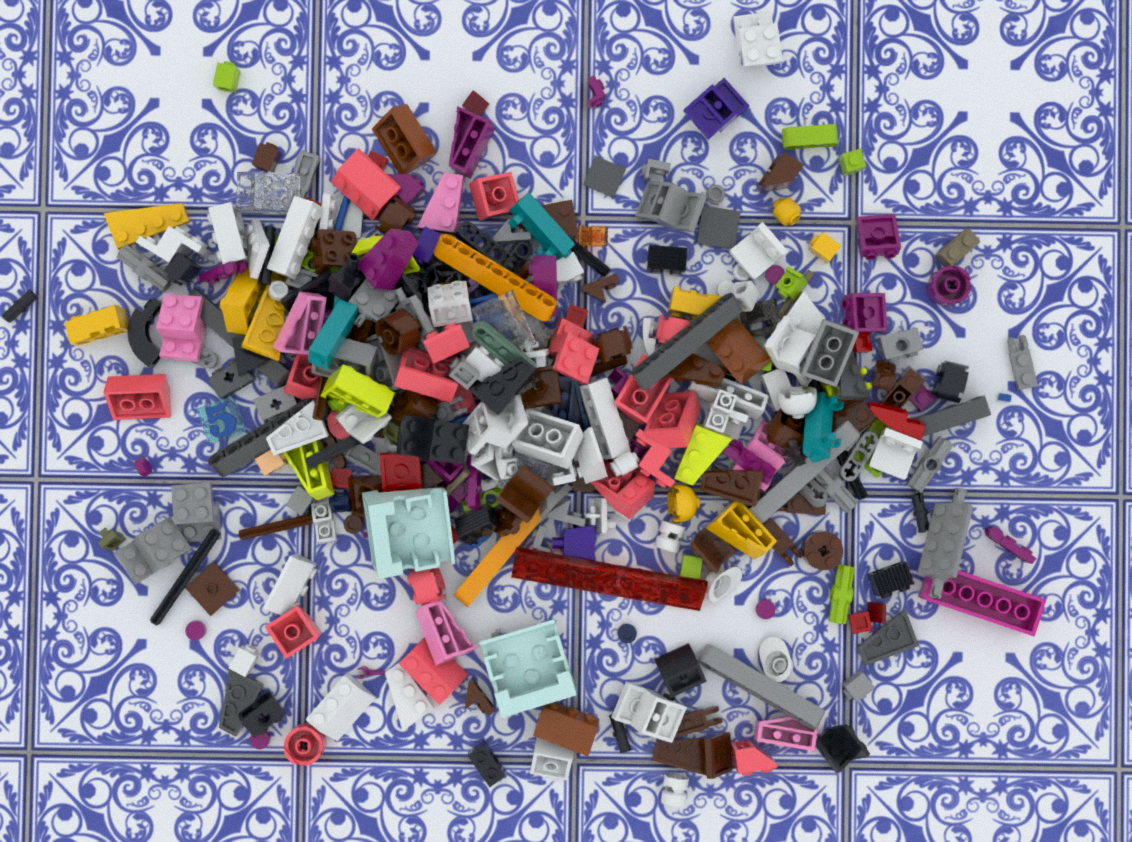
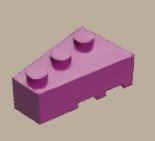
(469, 141)
(388, 258)
(545, 276)

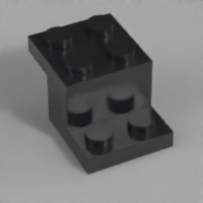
(432, 439)

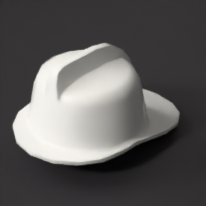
(722, 583)
(775, 659)

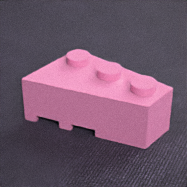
(302, 324)

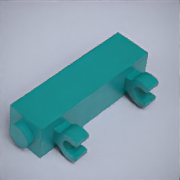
(541, 227)
(332, 334)
(818, 428)

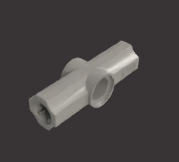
(144, 267)
(922, 474)
(836, 489)

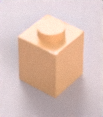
(270, 463)

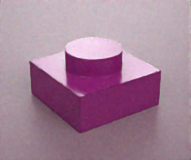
(921, 398)

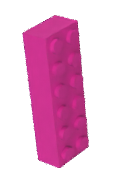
(989, 601)

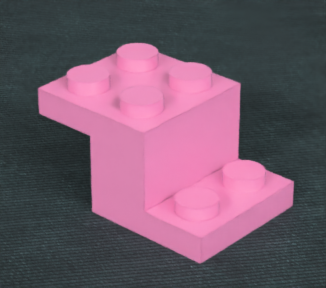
(181, 327)
(765, 450)

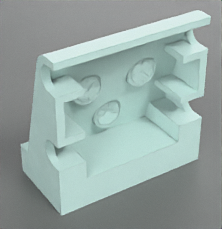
(408, 530)
(528, 668)

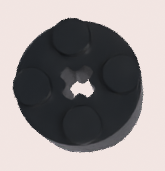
(951, 381)

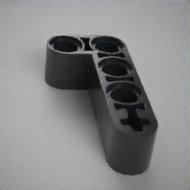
(489, 244)

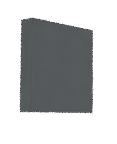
(718, 227)

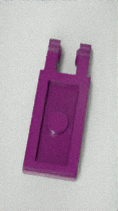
(222, 272)
(748, 460)
(473, 481)
(1009, 544)

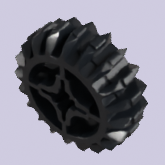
(435, 271)

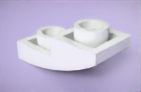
(649, 343)
(720, 411)
(505, 463)
(324, 522)

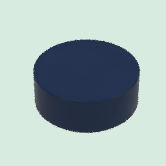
(627, 633)

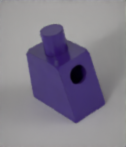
(577, 542)

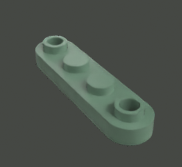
(497, 343)

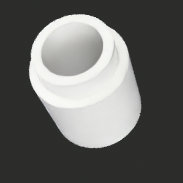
(624, 463)

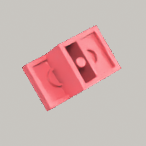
(573, 351)
(653, 459)

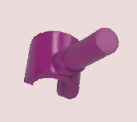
(367, 671)

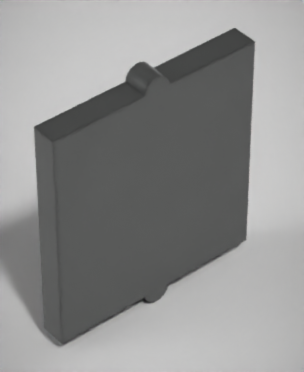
(604, 176)

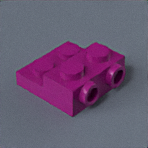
(878, 236)
(865, 312)

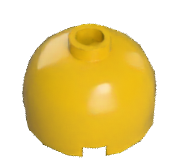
(682, 503)

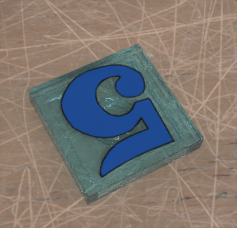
(221, 420)

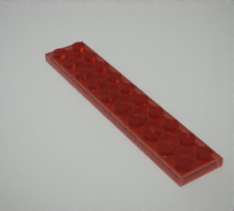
(609, 579)

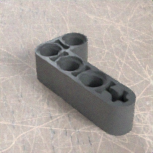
(955, 415)

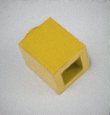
(823, 247)

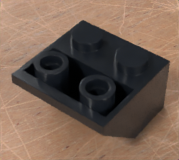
(680, 670)

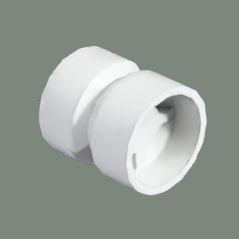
(670, 544)
(674, 790)

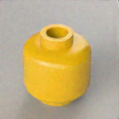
(786, 211)

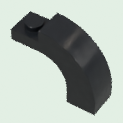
(139, 333)

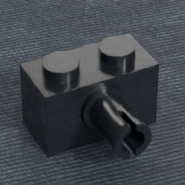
(347, 279)

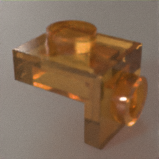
(593, 236)

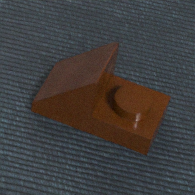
(595, 288)
(474, 694)

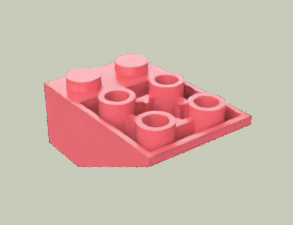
(627, 492)

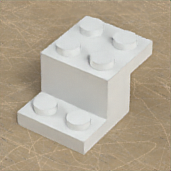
(757, 39)
(172, 242)
(789, 348)
(494, 428)
(649, 712)

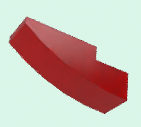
(898, 419)

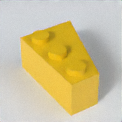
(240, 302)
(689, 303)
(97, 325)
(742, 530)

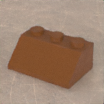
(403, 139)
(738, 351)
(567, 727)

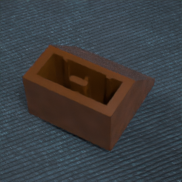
(782, 173)

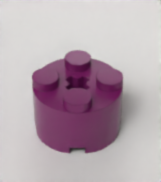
(959, 286)

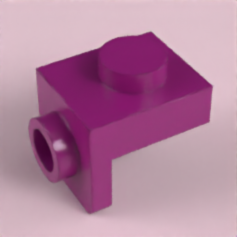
(597, 88)
(619, 378)

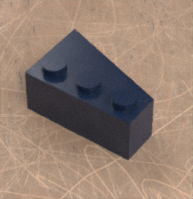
(571, 406)

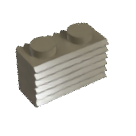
(957, 248)

